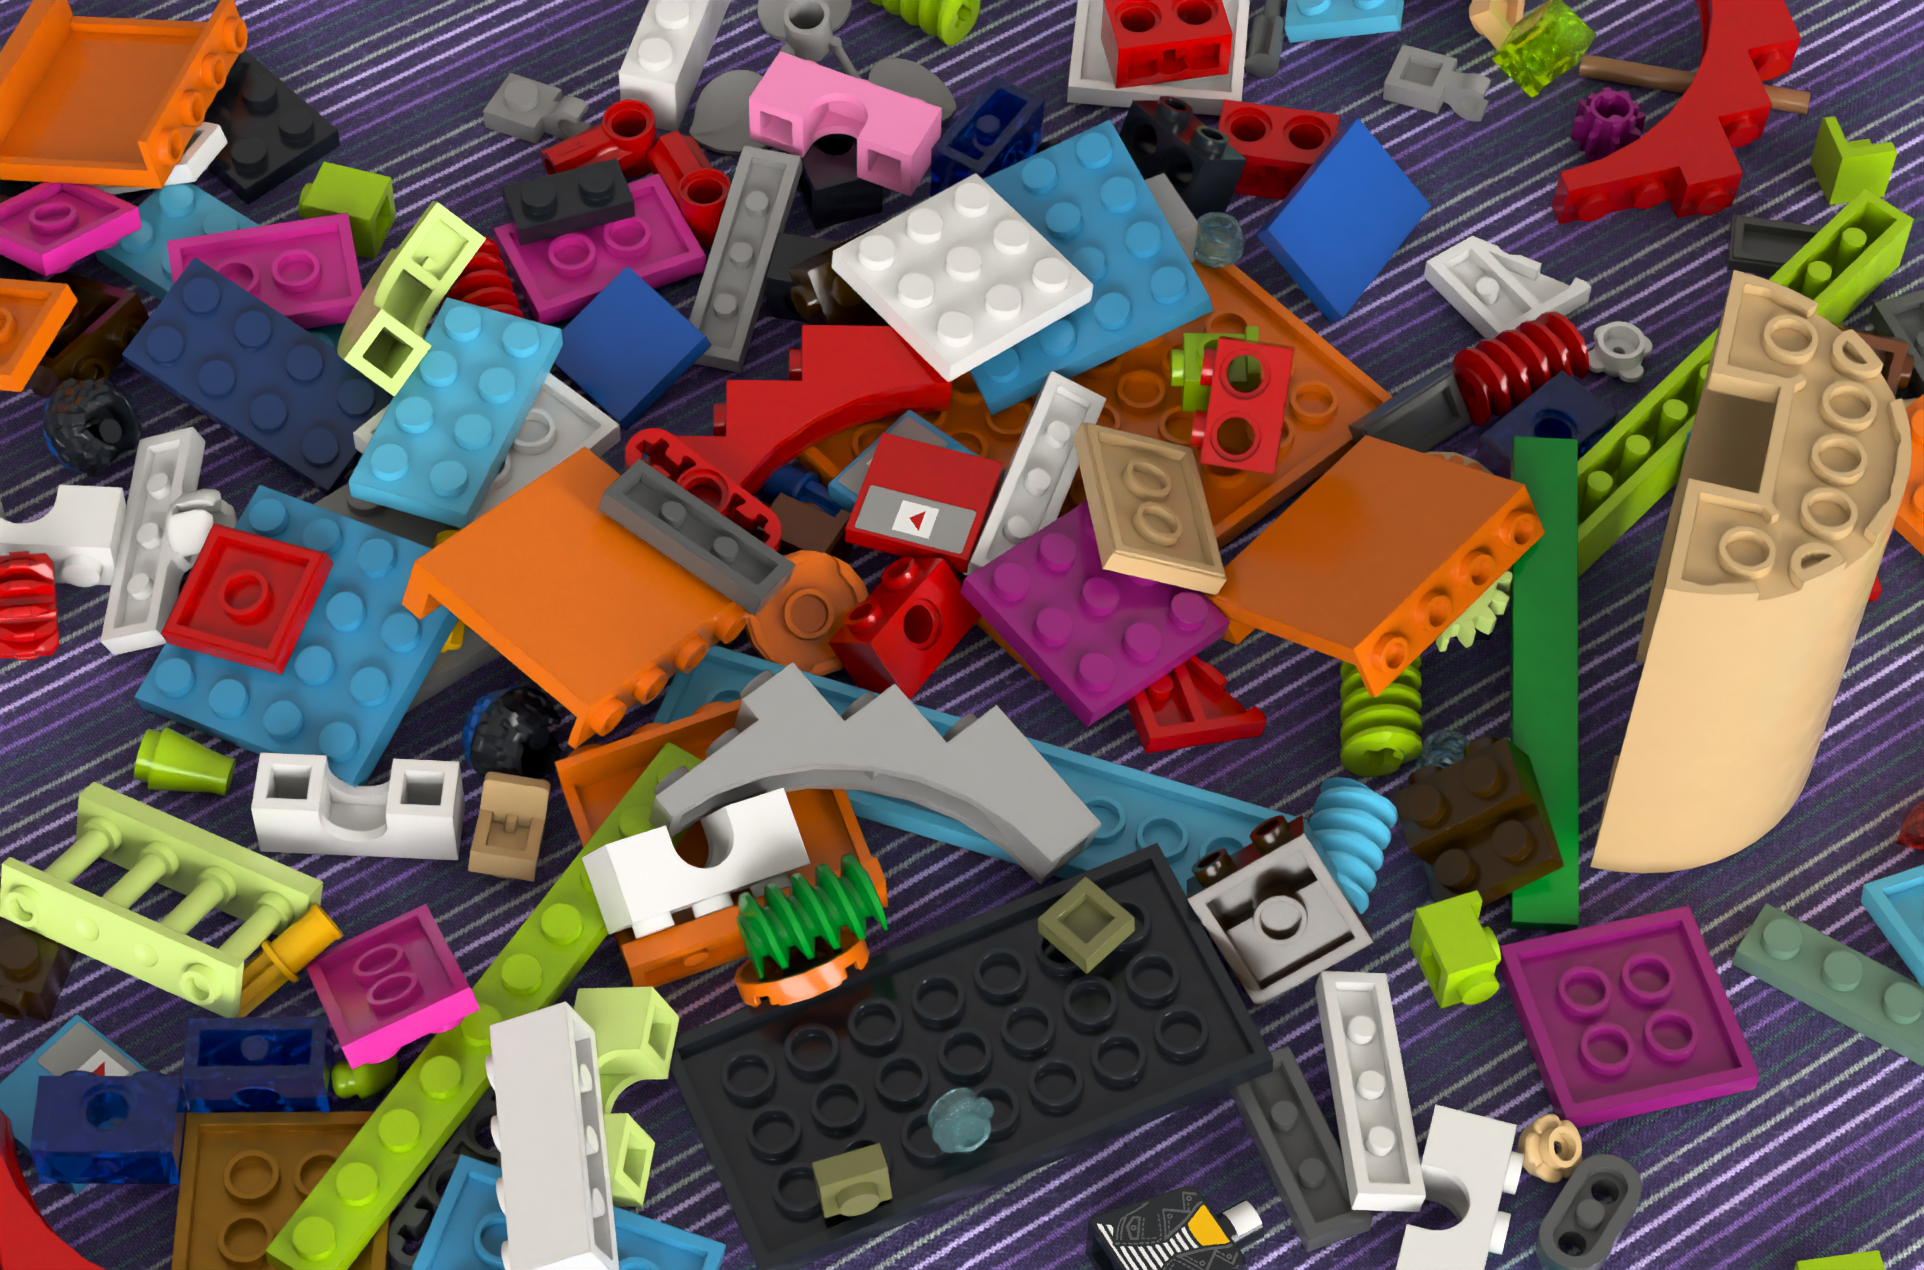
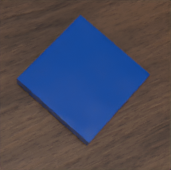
(628, 348)

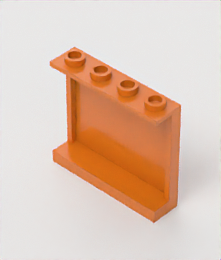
(108, 94)
(1378, 558)
(575, 596)
(599, 777)

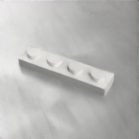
(1039, 468)
(1369, 1092)

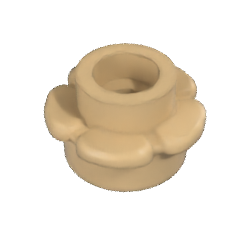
(1538, 1146)

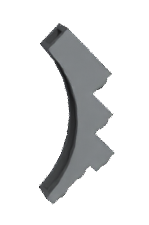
(884, 745)

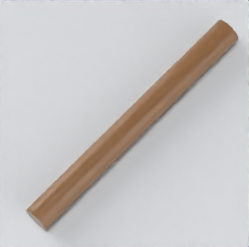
(1676, 80)

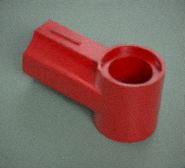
(624, 134)
(692, 182)

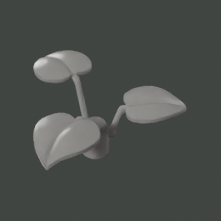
(808, 28)

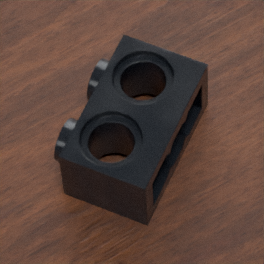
(1193, 156)

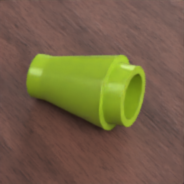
(181, 764)

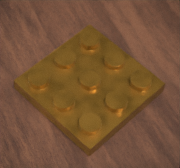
(247, 1180)

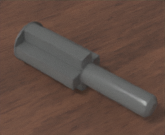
(1266, 41)

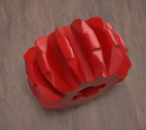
(28, 606)

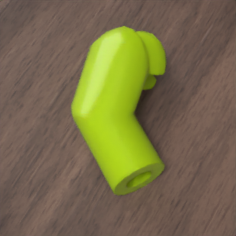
(363, 1080)

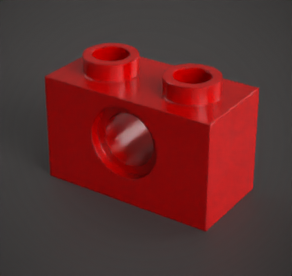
(904, 626)

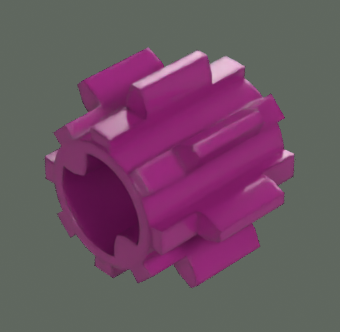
(1606, 123)

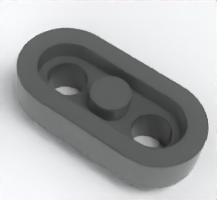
(1585, 1221)

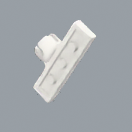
(159, 538)

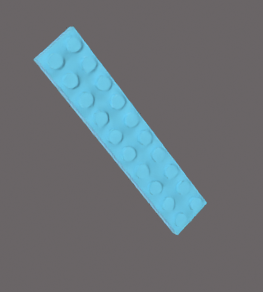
(1129, 803)

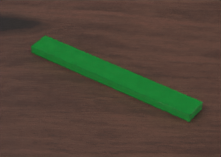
(1547, 670)

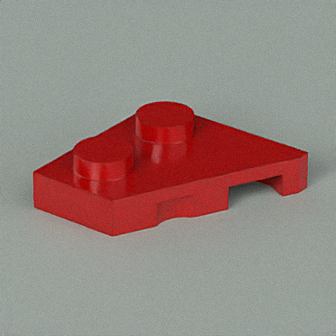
(1191, 710)

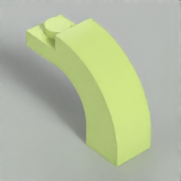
(393, 311)

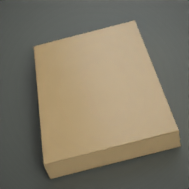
(1149, 508)

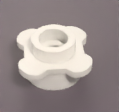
(1619, 351)

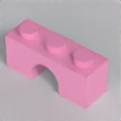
(807, 101)

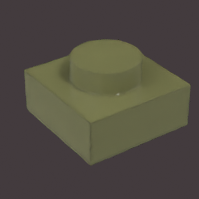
(1086, 924)
(852, 1181)

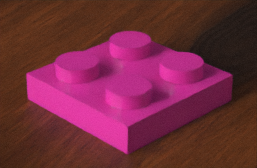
(62, 224)

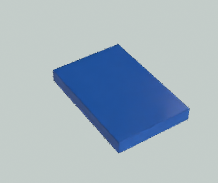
(1343, 220)

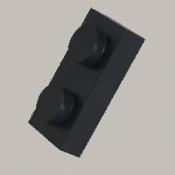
(568, 201)

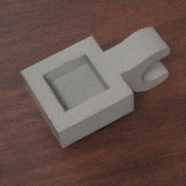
(1429, 79)
(534, 108)

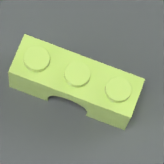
(633, 1044)

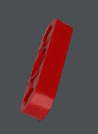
(678, 456)

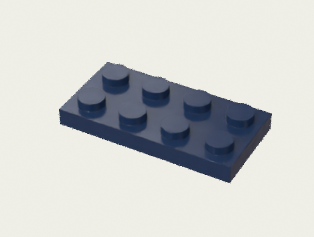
(257, 375)

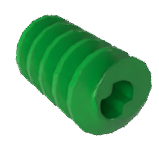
(808, 913)

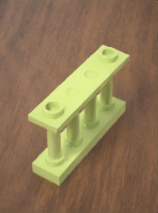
(179, 857)

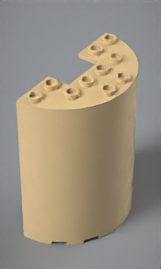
(1755, 583)

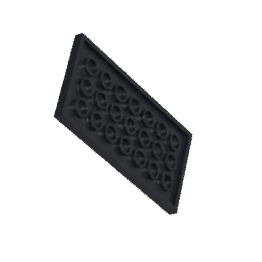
(976, 1010)

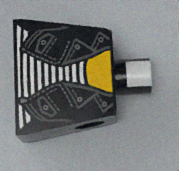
(1173, 1234)

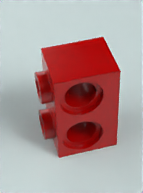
(1165, 40)
(1276, 143)
(1260, 406)

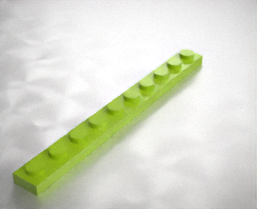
(451, 1070)

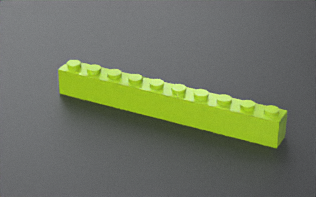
(1646, 449)

